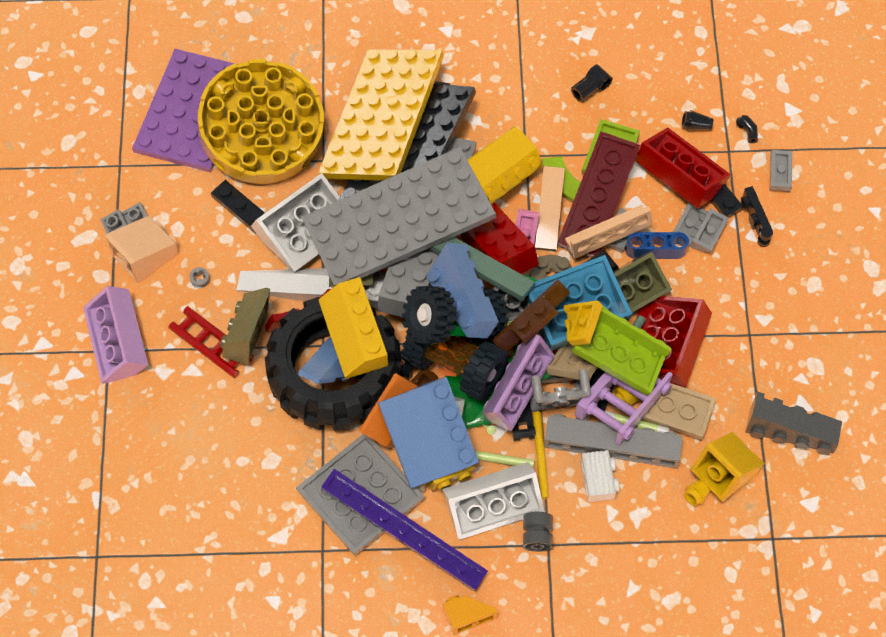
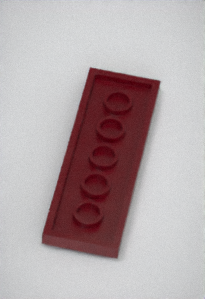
(600, 186)

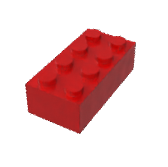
(503, 242)

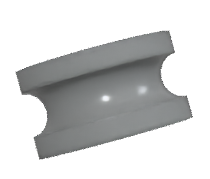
(197, 272)

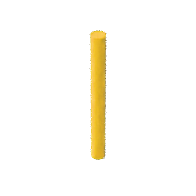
(540, 455)

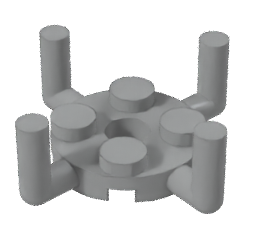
(561, 396)

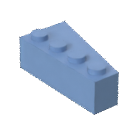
(457, 275)

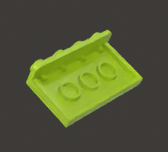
(624, 352)

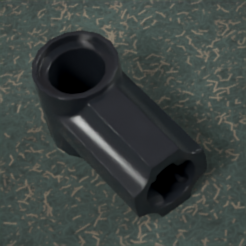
(595, 80)

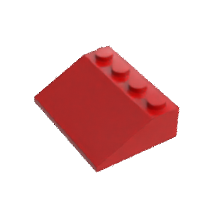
(682, 327)

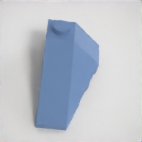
(324, 365)

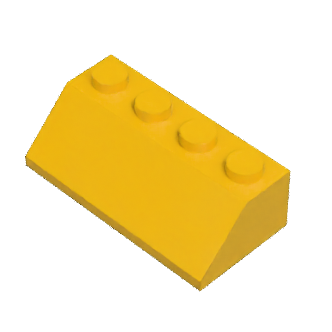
(505, 163)
(353, 328)

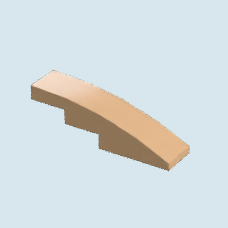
(550, 208)

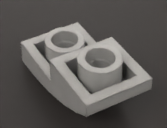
(120, 219)

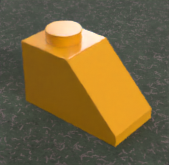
(467, 613)

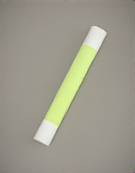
(640, 425)

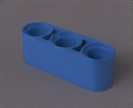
(664, 239)

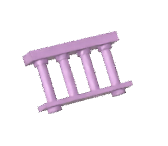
(601, 391)

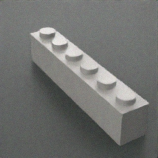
(587, 436)

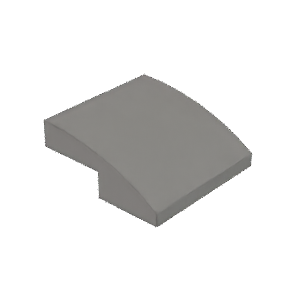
(701, 227)

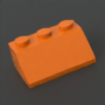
(374, 424)

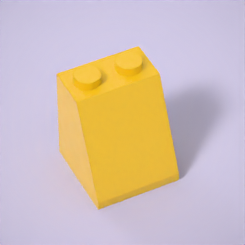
(726, 465)

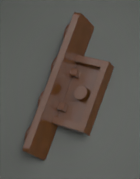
(533, 317)

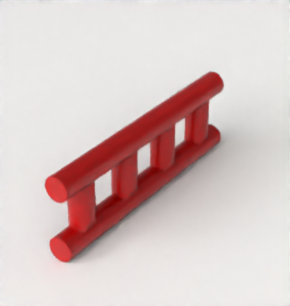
(196, 342)

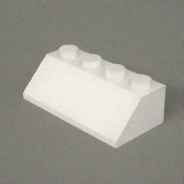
(493, 500)

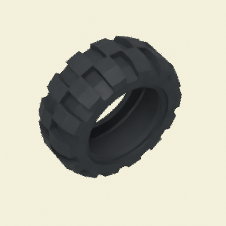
(316, 405)

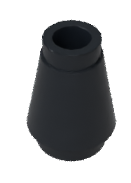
(696, 121)

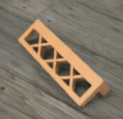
(609, 231)

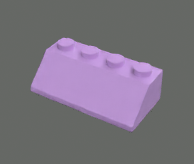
(115, 334)
(515, 387)

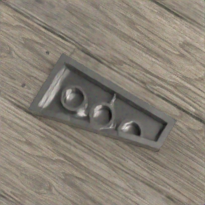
(792, 425)

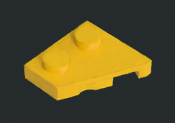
(581, 321)

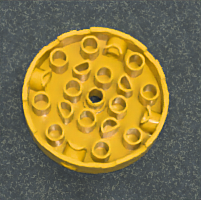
(266, 149)

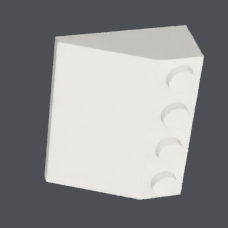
(283, 225)

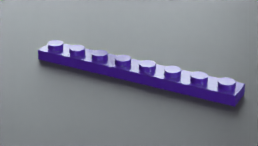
(404, 530)

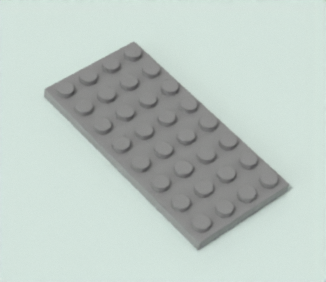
(399, 217)

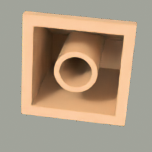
(141, 247)

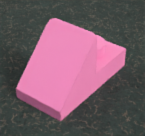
(527, 222)

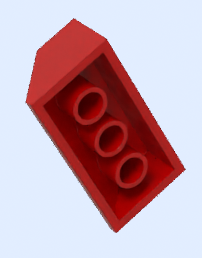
(682, 167)

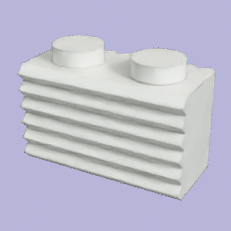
(598, 476)

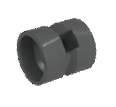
(537, 530)

